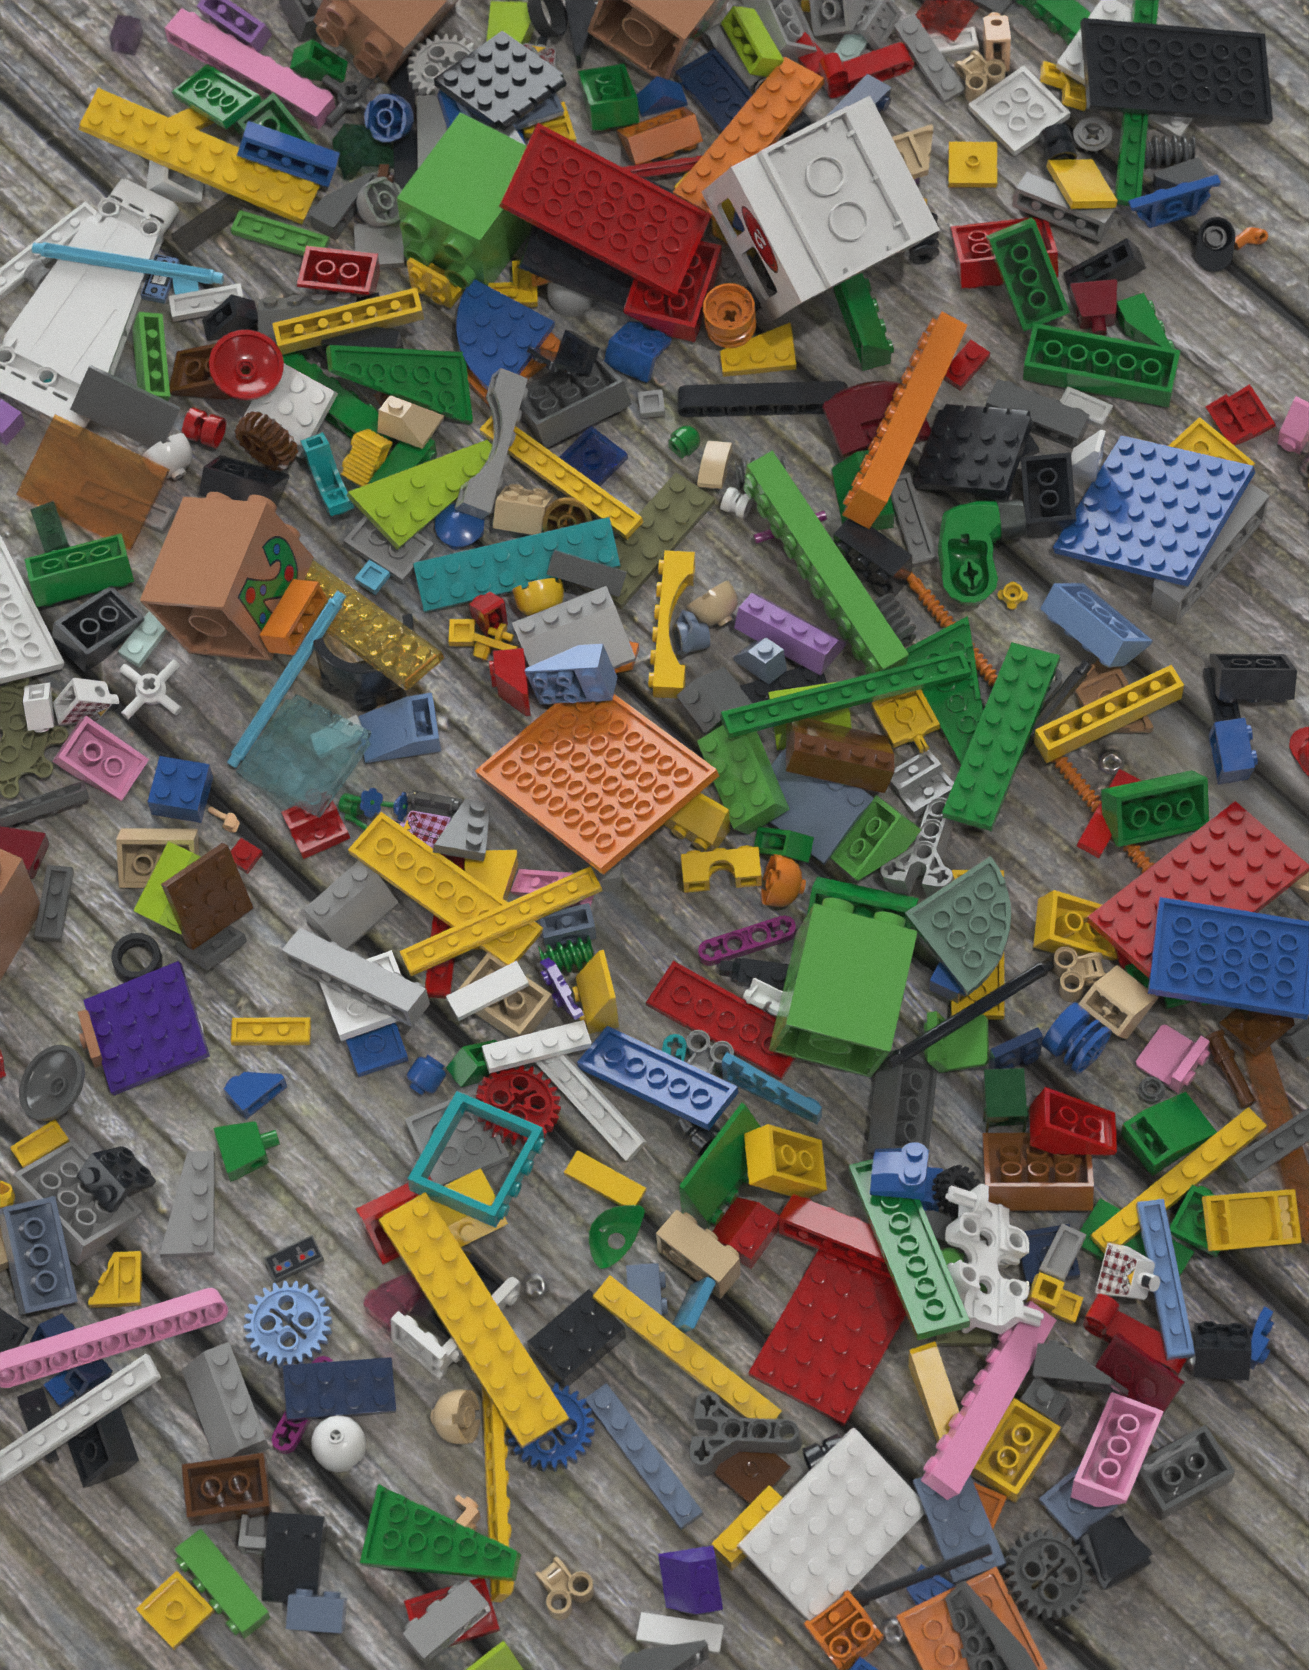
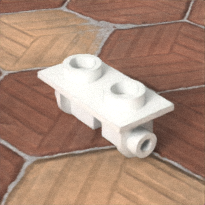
(763, 996)

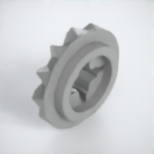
(1092, 126)

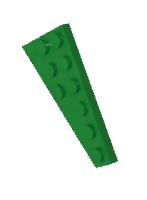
(417, 376)
(956, 702)
(422, 1540)

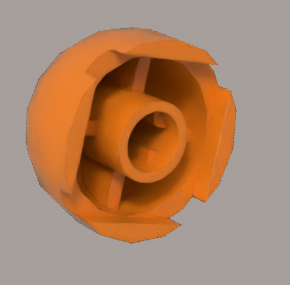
(782, 882)

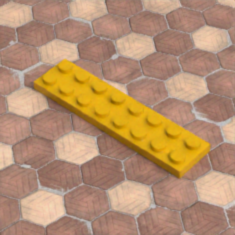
(436, 883)

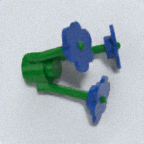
(370, 803)

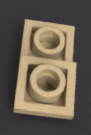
(714, 464)

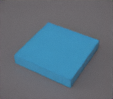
(693, 1304)

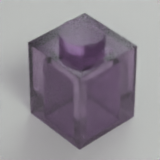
(126, 35)

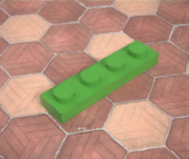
(276, 233)

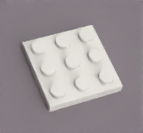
(1018, 110)
(297, 405)
(353, 1016)

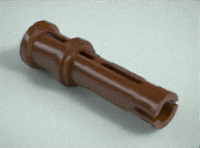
(1225, 1059)

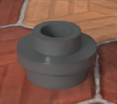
(1154, 1083)

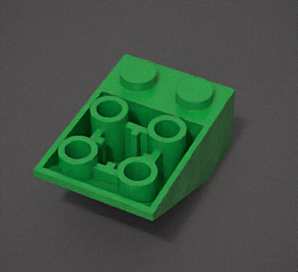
(1166, 1132)

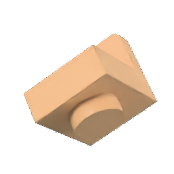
(470, 1515)

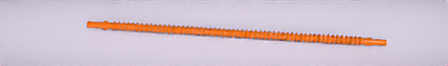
(990, 675)

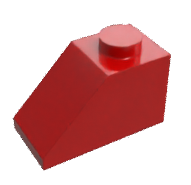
(488, 611)

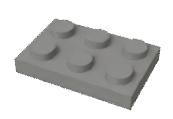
(374, 546)

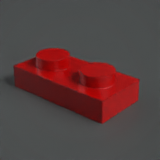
(966, 364)

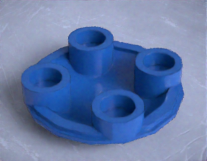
(458, 528)

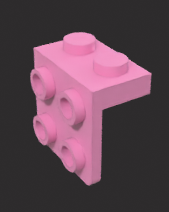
(1173, 1057)

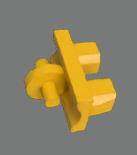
(485, 644)

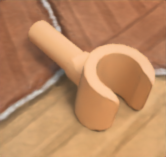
(230, 820)

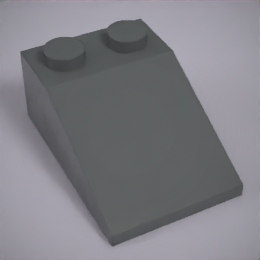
(1064, 1369)
(671, 1657)

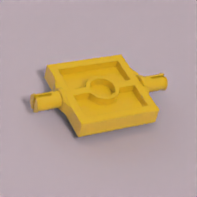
(906, 718)

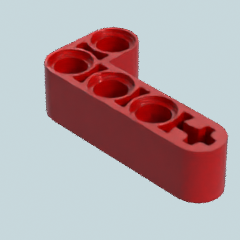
(881, 64)
(1106, 1321)

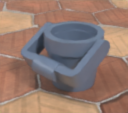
(690, 634)

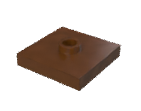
(752, 1473)

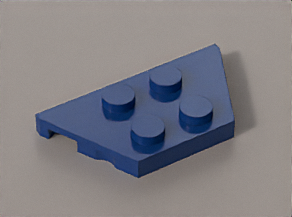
(1174, 203)

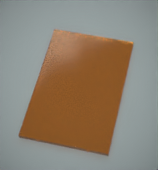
(93, 481)

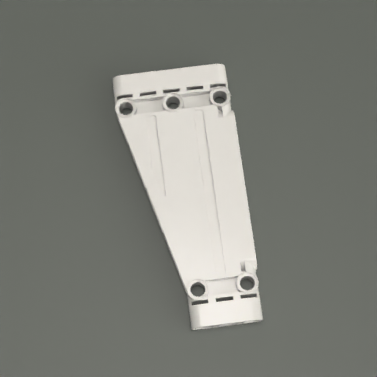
(82, 308)

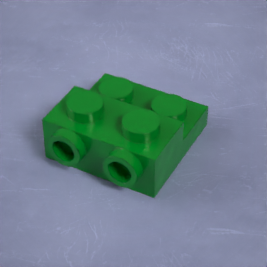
(1190, 1220)

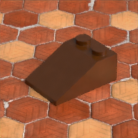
(192, 374)

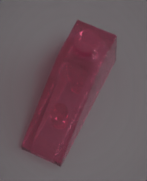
(390, 1297)

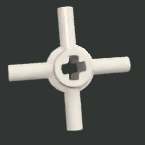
(150, 689)

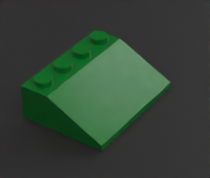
(719, 1171)

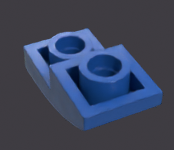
(1259, 1342)

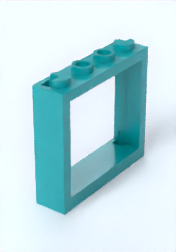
(491, 1215)

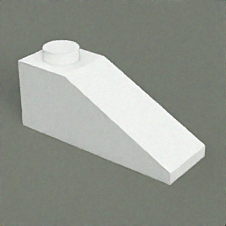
(1088, 459)

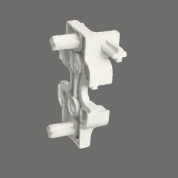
(1006, 1243)

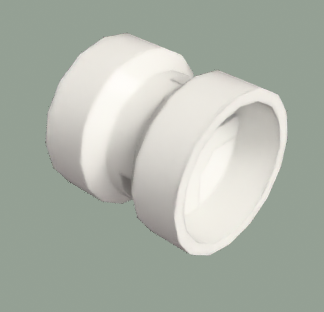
(736, 502)

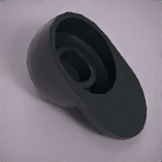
(1215, 244)

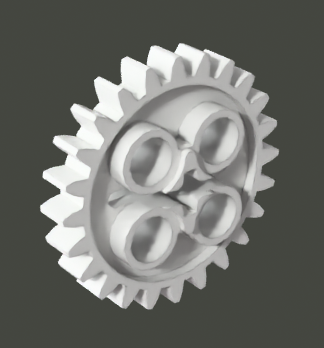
(433, 60)

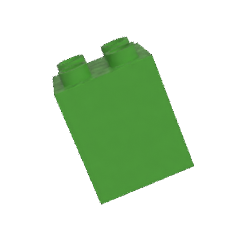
(453, 204)
(844, 988)

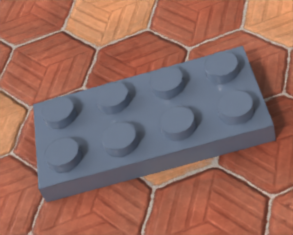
(959, 1527)

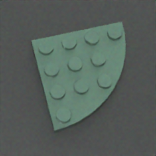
(967, 924)

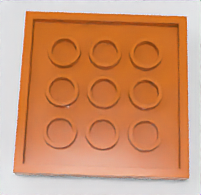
(939, 1645)

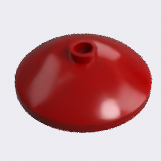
(246, 351)

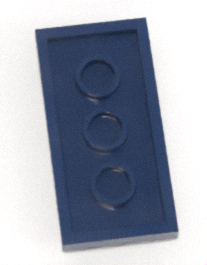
(714, 88)
(339, 1389)

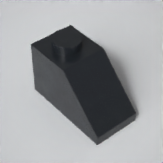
(231, 315)

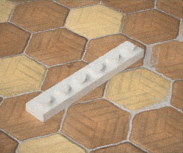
(593, 1105)

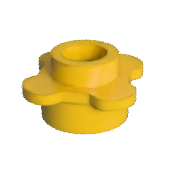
(1012, 588)

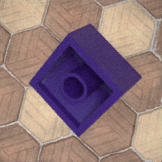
(691, 1580)

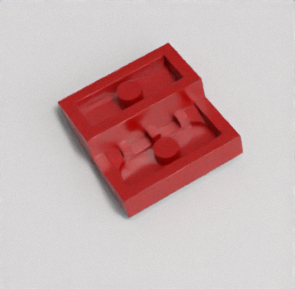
(1241, 416)
(315, 833)

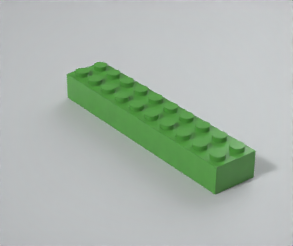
(823, 565)

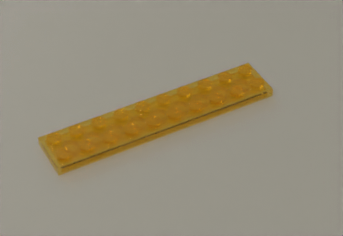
(375, 633)

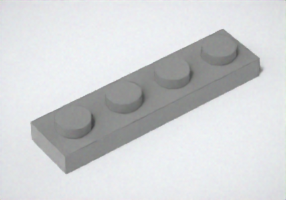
(929, 58)

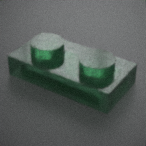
(50, 527)

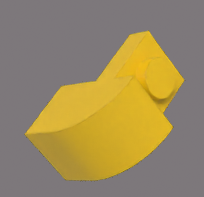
(1053, 1299)

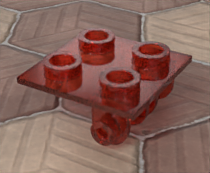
(946, 16)

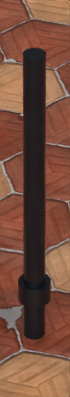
(864, 1597)

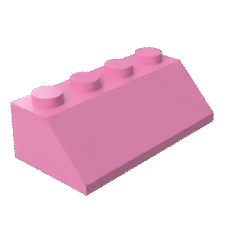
(1116, 1452)

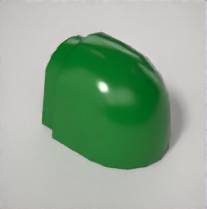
(684, 441)

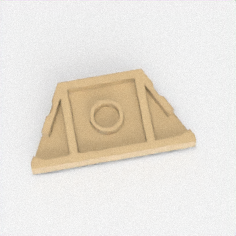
(916, 149)

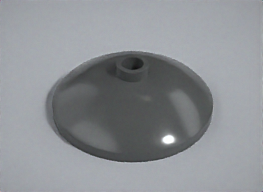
(52, 1082)

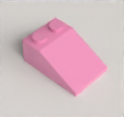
(100, 759)

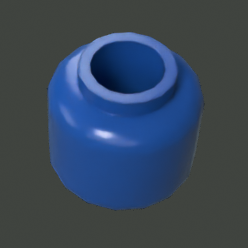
(426, 1075)

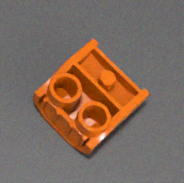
(845, 1632)

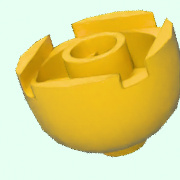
(539, 595)

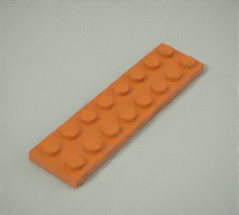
(753, 128)

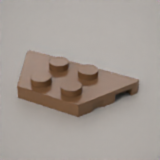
(1102, 682)

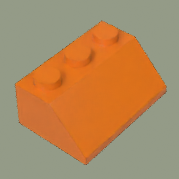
(660, 136)

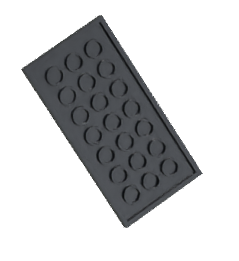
(1176, 71)

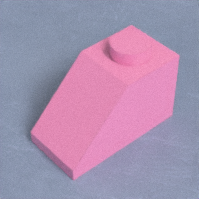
(1295, 428)

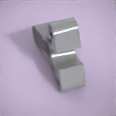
(901, 872)

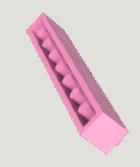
(249, 67)
(984, 1406)

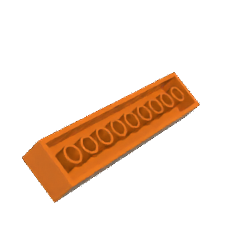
(903, 419)

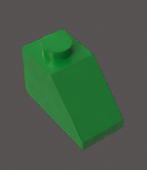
(316, 61)
(784, 843)
(469, 1065)

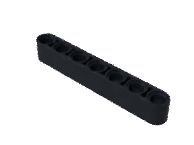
(756, 398)

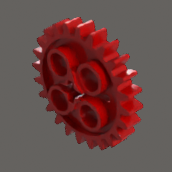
(502, 1088)

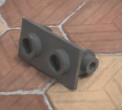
(433, 803)

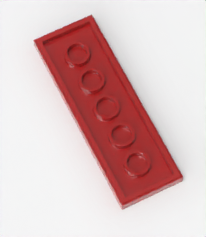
(722, 1015)

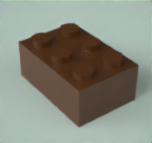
(227, 1489)

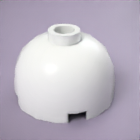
(173, 455)
(337, 1453)

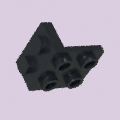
(574, 355)
(113, 1175)

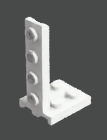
(425, 1347)

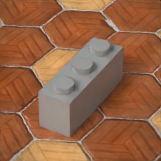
(446, 1621)

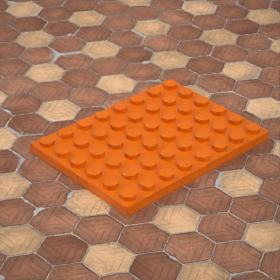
(597, 777)

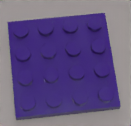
(146, 1028)

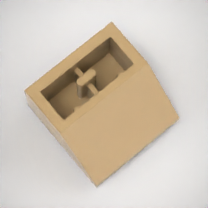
(521, 509)
(1118, 1001)

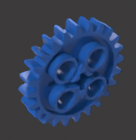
(573, 1441)

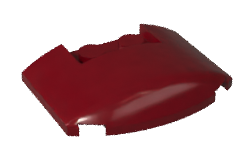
(858, 412)

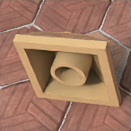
(407, 421)

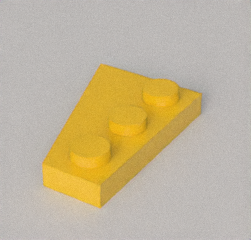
(761, 354)

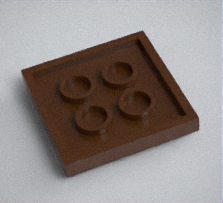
(207, 896)

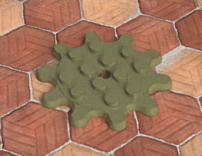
(22, 749)

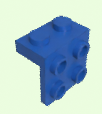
(635, 350)

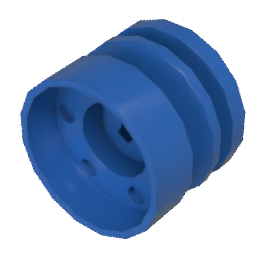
(1080, 1041)

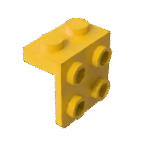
(433, 283)

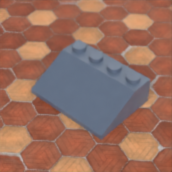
(818, 808)

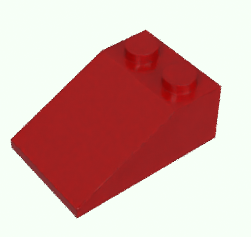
(1071, 1125)

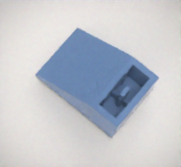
(574, 676)
(402, 729)

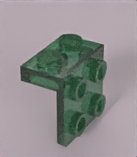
(360, 149)

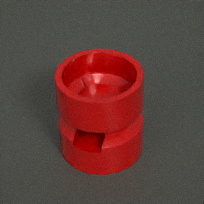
(202, 427)

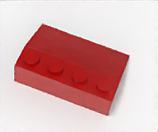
(974, 257)
(683, 314)

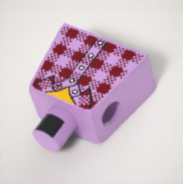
(425, 826)

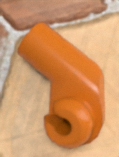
(1250, 236)

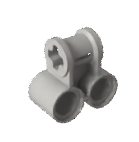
(706, 1057)

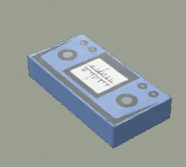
(158, 287)

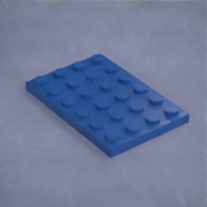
(1231, 958)

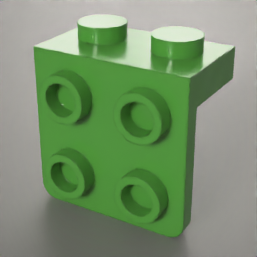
(961, 1049)

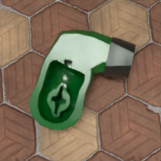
(968, 549)

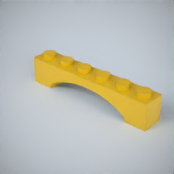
(677, 574)

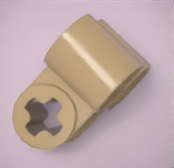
(979, 74)
(1082, 971)
(560, 1585)

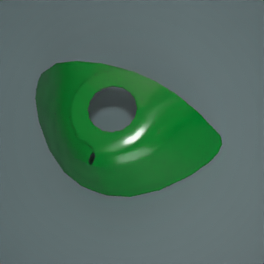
(621, 1220)

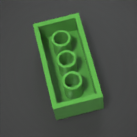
(745, 779)

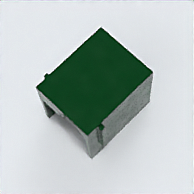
(1004, 1098)

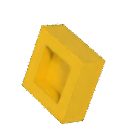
(461, 632)

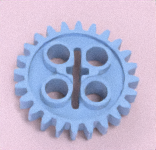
(271, 1341)

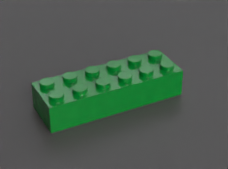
(1101, 365)

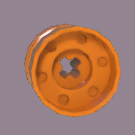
(729, 315)

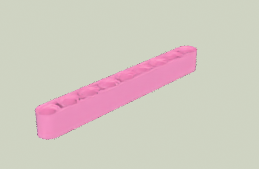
(111, 1337)

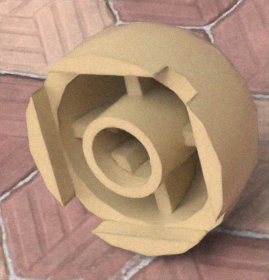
(715, 605)
(455, 1416)

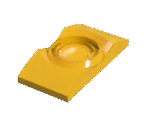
(1251, 1220)

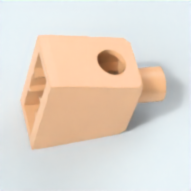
(997, 32)

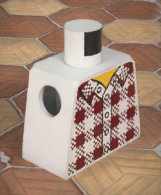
(83, 699)
(1126, 1273)

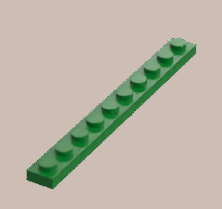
(1134, 127)
(845, 694)

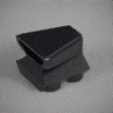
(1113, 1551)

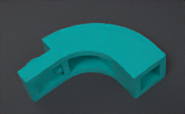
(326, 475)

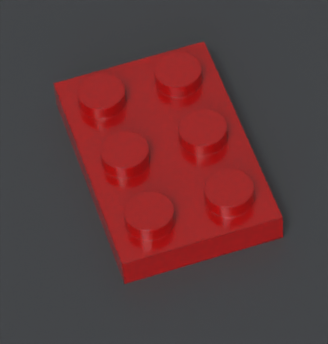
(417, 1607)

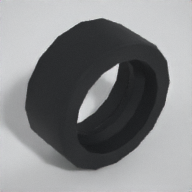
(128, 942)

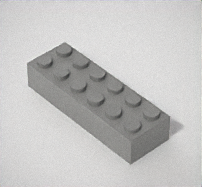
(1175, 600)

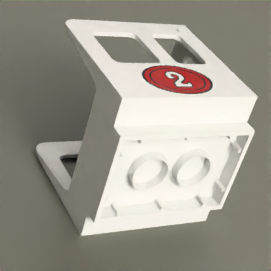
(821, 206)

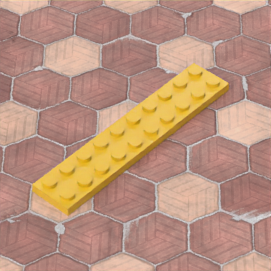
(196, 155)
(473, 1320)

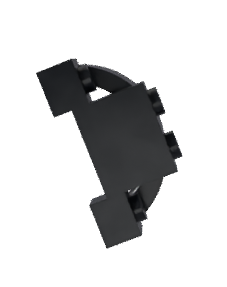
(360, 678)

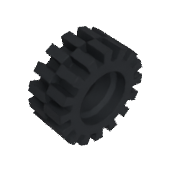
(949, 1177)

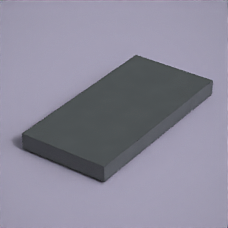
(124, 407)

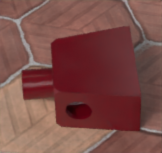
(1094, 304)
(25, 844)

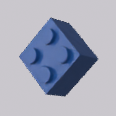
(1232, 750)
(180, 789)

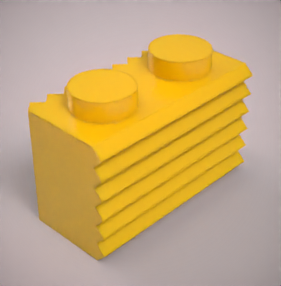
(366, 456)

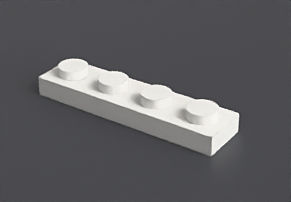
(536, 1046)

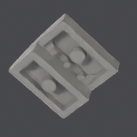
(920, 782)

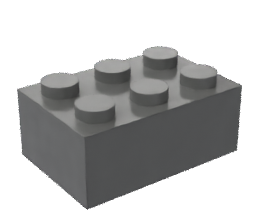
(1184, 1472)

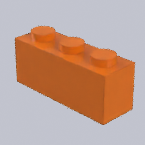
(293, 617)

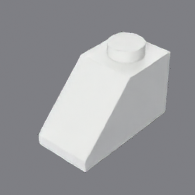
(38, 707)

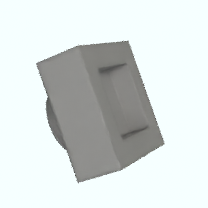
(651, 403)

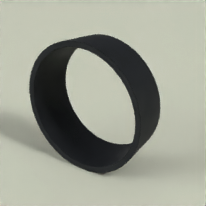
(557, 16)

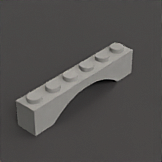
(504, 398)

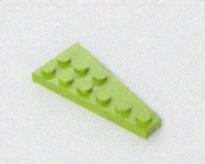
(414, 497)

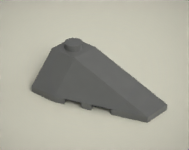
(983, 1636)

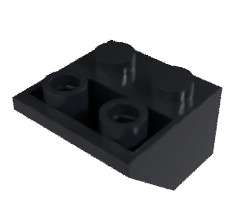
(1222, 1351)

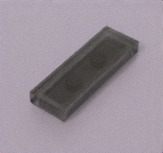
(206, 224)

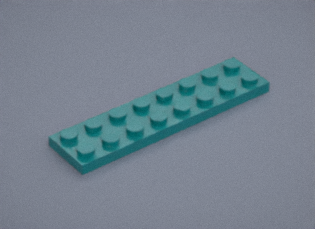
(508, 564)

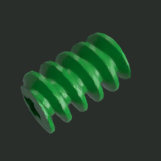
(570, 954)

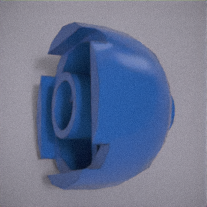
(389, 117)

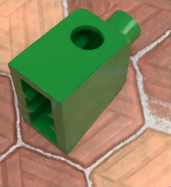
(244, 1147)

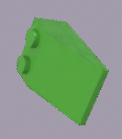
(875, 839)

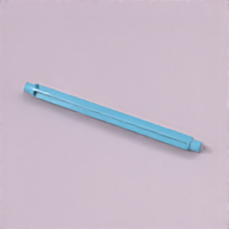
(127, 263)
(286, 679)

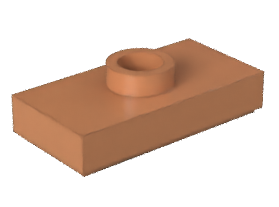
(89, 1039)

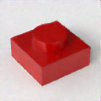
(245, 855)

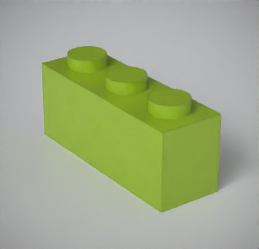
(752, 41)

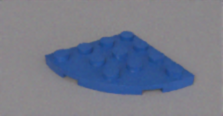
(497, 332)

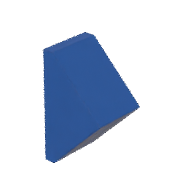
(660, 96)

